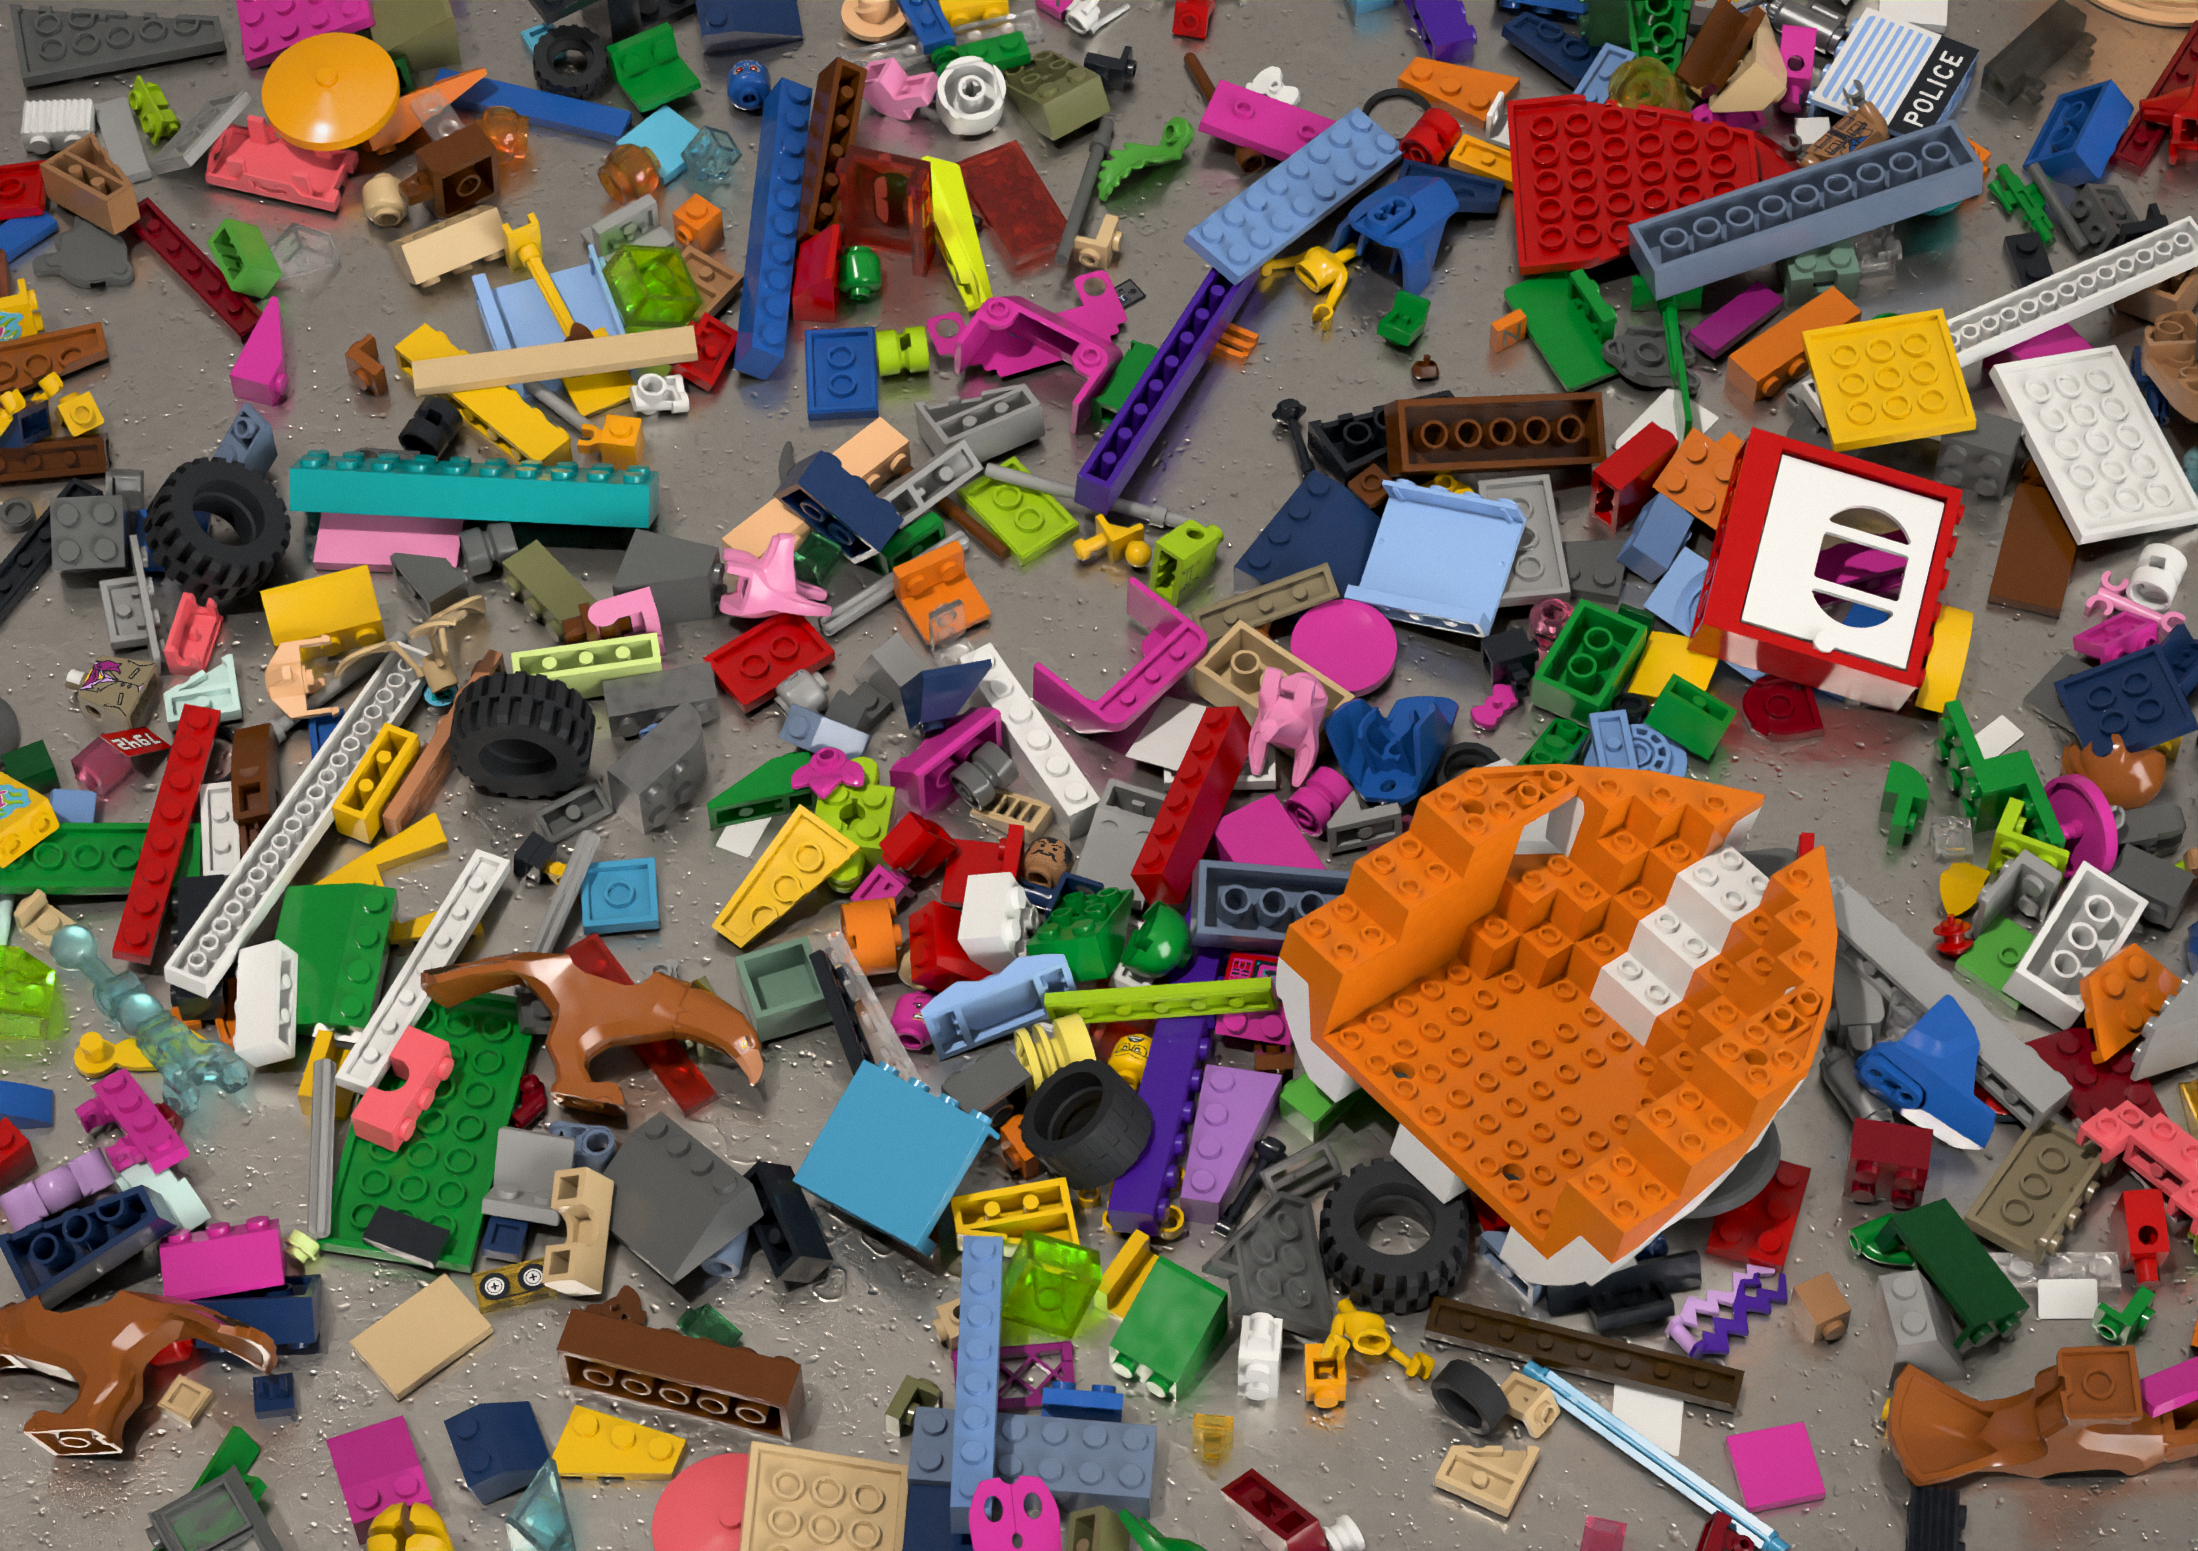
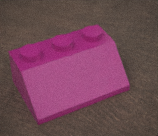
(923, 776)
(223, 1259)

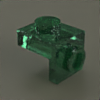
(816, 558)
(708, 1323)

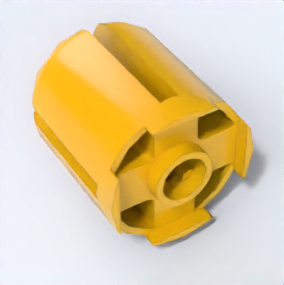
(409, 1530)

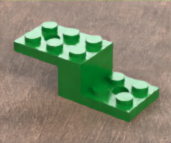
(1990, 782)

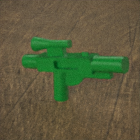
(2027, 201)

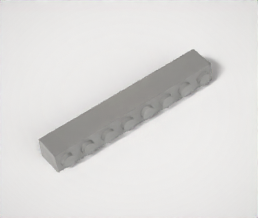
(1893, 962)

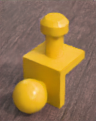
(1117, 542)

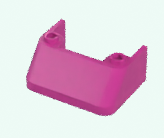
(1086, 351)
(1167, 656)

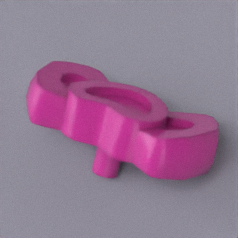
(1494, 708)

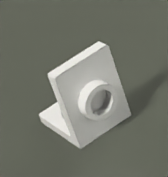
(1497, 124)

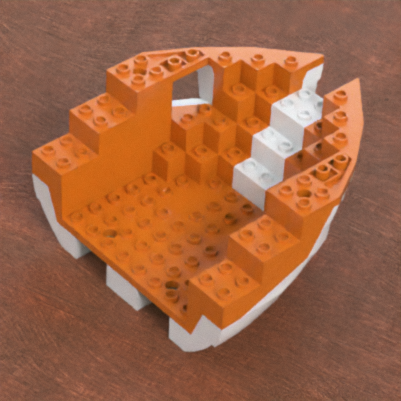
(1570, 1007)

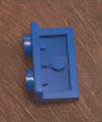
(1096, 1405)

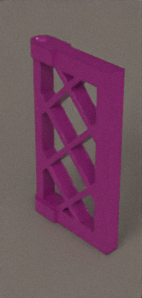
(1032, 1352)

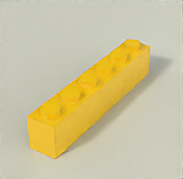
(493, 411)

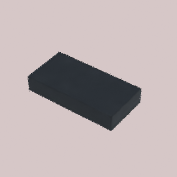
(406, 1237)

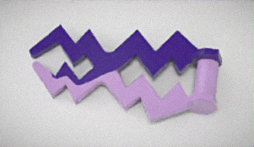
(1718, 1341)

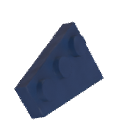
(1551, 46)
(1472, 191)

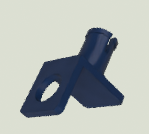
(2155, 399)
(1050, 898)

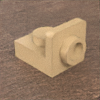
(39, 919)
(1530, 1403)

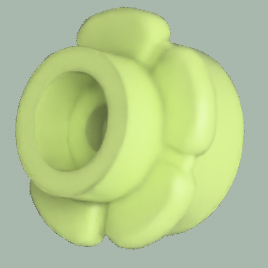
(301, 1247)

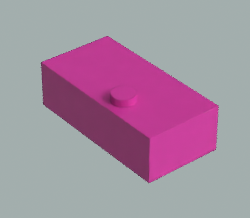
(1262, 835)

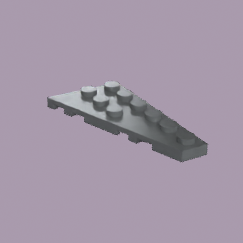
(97, 41)

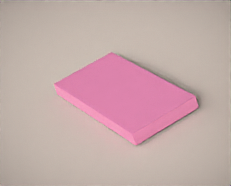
(364, 539)

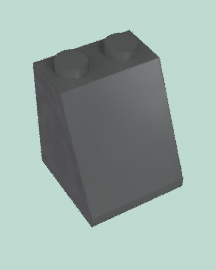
(680, 574)

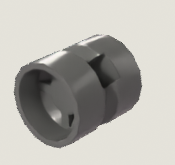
(487, 547)
(988, 771)

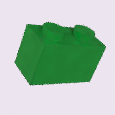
(1690, 716)

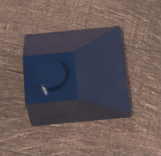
(940, 693)

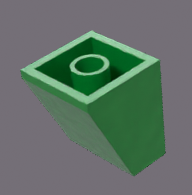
(1169, 1329)

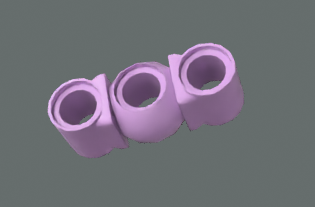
(57, 1189)

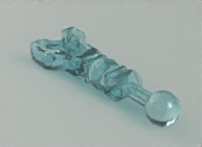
(162, 1038)

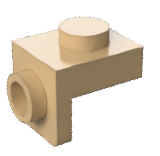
(1099, 251)

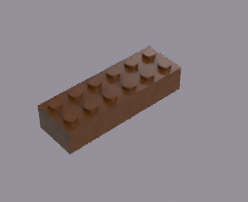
(1495, 433)
(681, 1374)

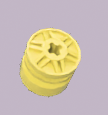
(1046, 1055)

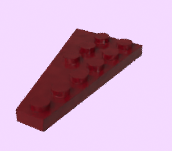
(2099, 1084)

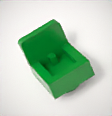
(1405, 320)
(2123, 1325)

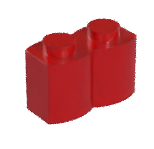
(917, 846)

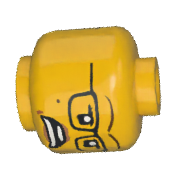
(1130, 1058)

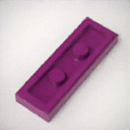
(1735, 320)

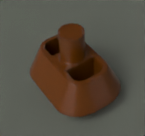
(1425, 369)

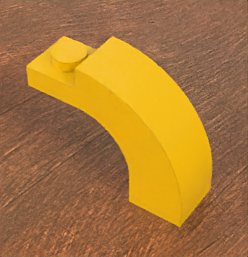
(1946, 658)

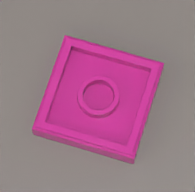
(1775, 1467)

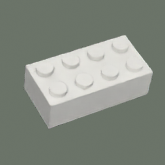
(2074, 939)

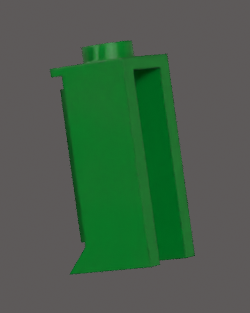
(1122, 382)

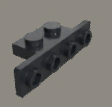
(1631, 1293)

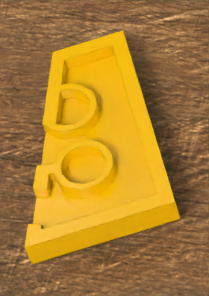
(612, 1447)

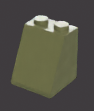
(416, 28)

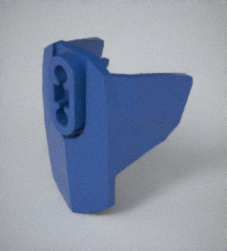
(1407, 218)
(1393, 749)
(1932, 1076)

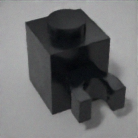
(1510, 660)

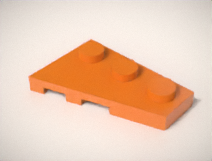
(1457, 88)

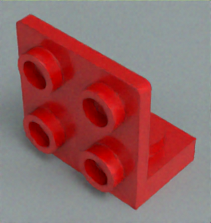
(981, 858)

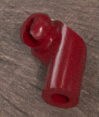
(533, 1101)

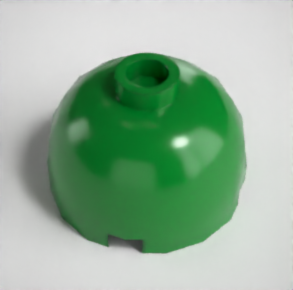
(1158, 943)

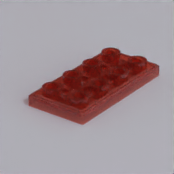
(1013, 202)

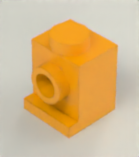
(1323, 1377)

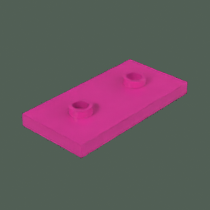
(1260, 121)

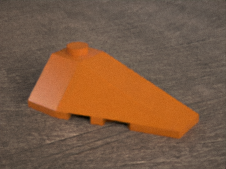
(404, 121)

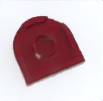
(1781, 710)

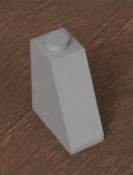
(890, 669)

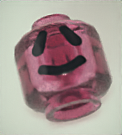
(1547, 621)

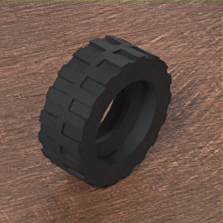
(565, 39)

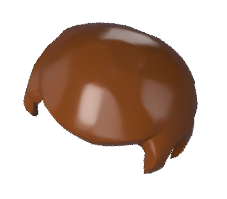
(2122, 776)

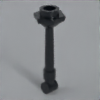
(1289, 413)
(1269, 1152)

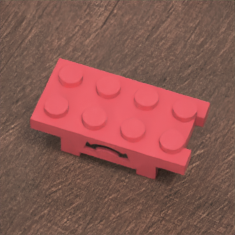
(269, 166)

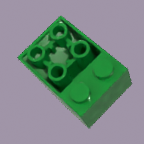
(1087, 931)

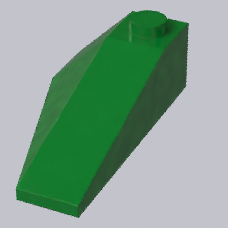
(1658, 30)

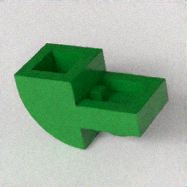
(1904, 797)

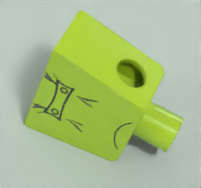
(1183, 560)

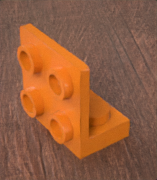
(937, 580)

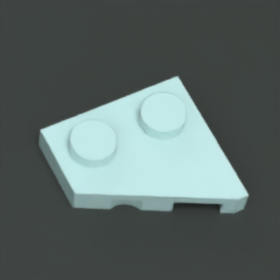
(211, 690)

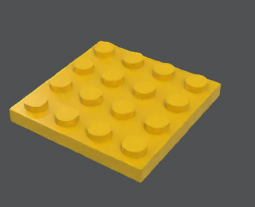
(1888, 380)

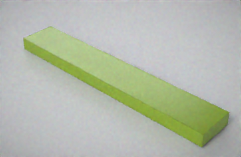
(1165, 1000)

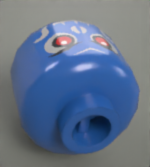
(750, 82)

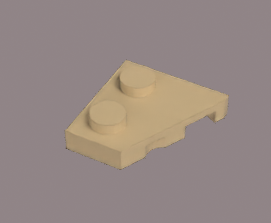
(1486, 1474)

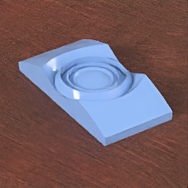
(1678, 596)
(996, 1005)

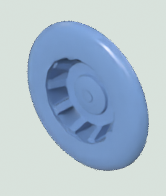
(1650, 750)

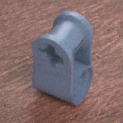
(588, 1140)

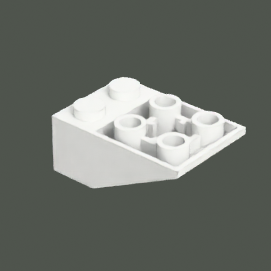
(996, 920)

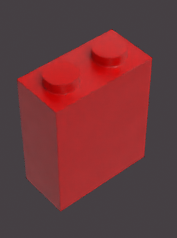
(1626, 477)
(935, 951)

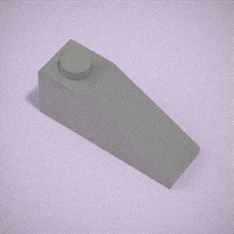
(931, 481)

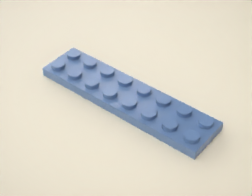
(1294, 196)

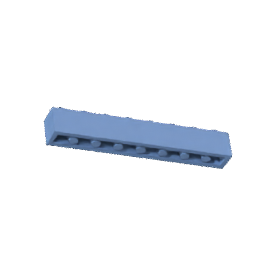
(976, 1375)

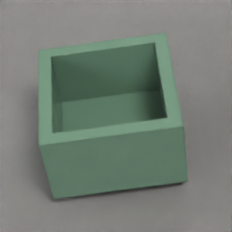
(781, 989)

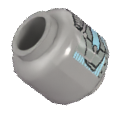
(803, 690)

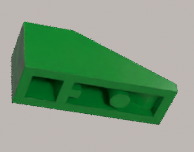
(763, 793)

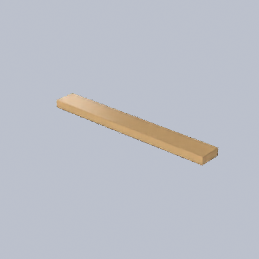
(554, 361)

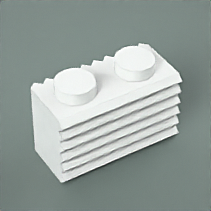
(56, 124)

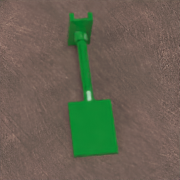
(1668, 308)

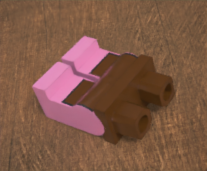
(614, 618)

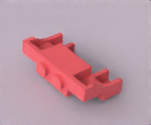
(2153, 1149)

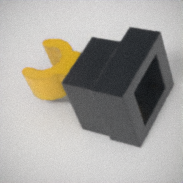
(538, 859)

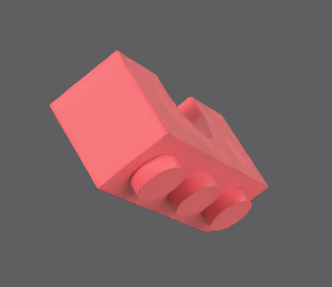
(391, 1116)

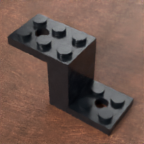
(617, 18)

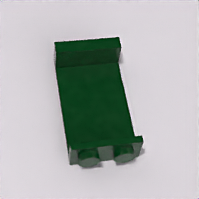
(1959, 1269)

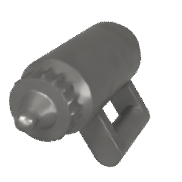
(1813, 15)
(1851, 1094)

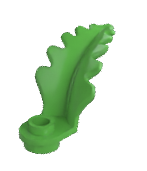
(1176, 137)

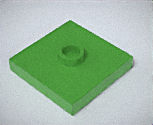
(1995, 957)

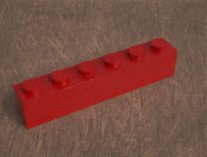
(1193, 805)

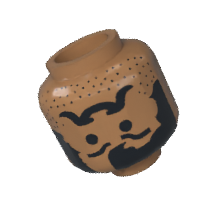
(1046, 861)

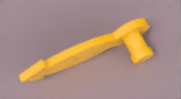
(99, 1057)

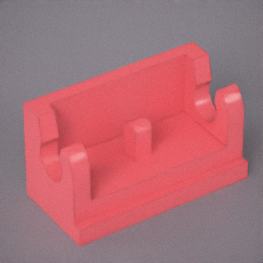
(192, 636)

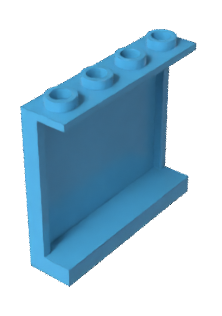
(893, 1154)

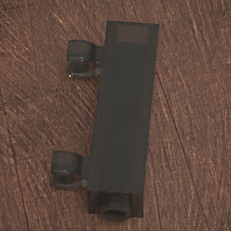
(2034, 51)

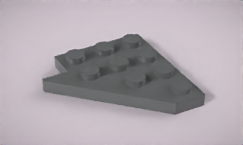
(1278, 1267)

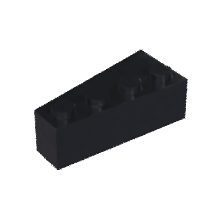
(1353, 442)

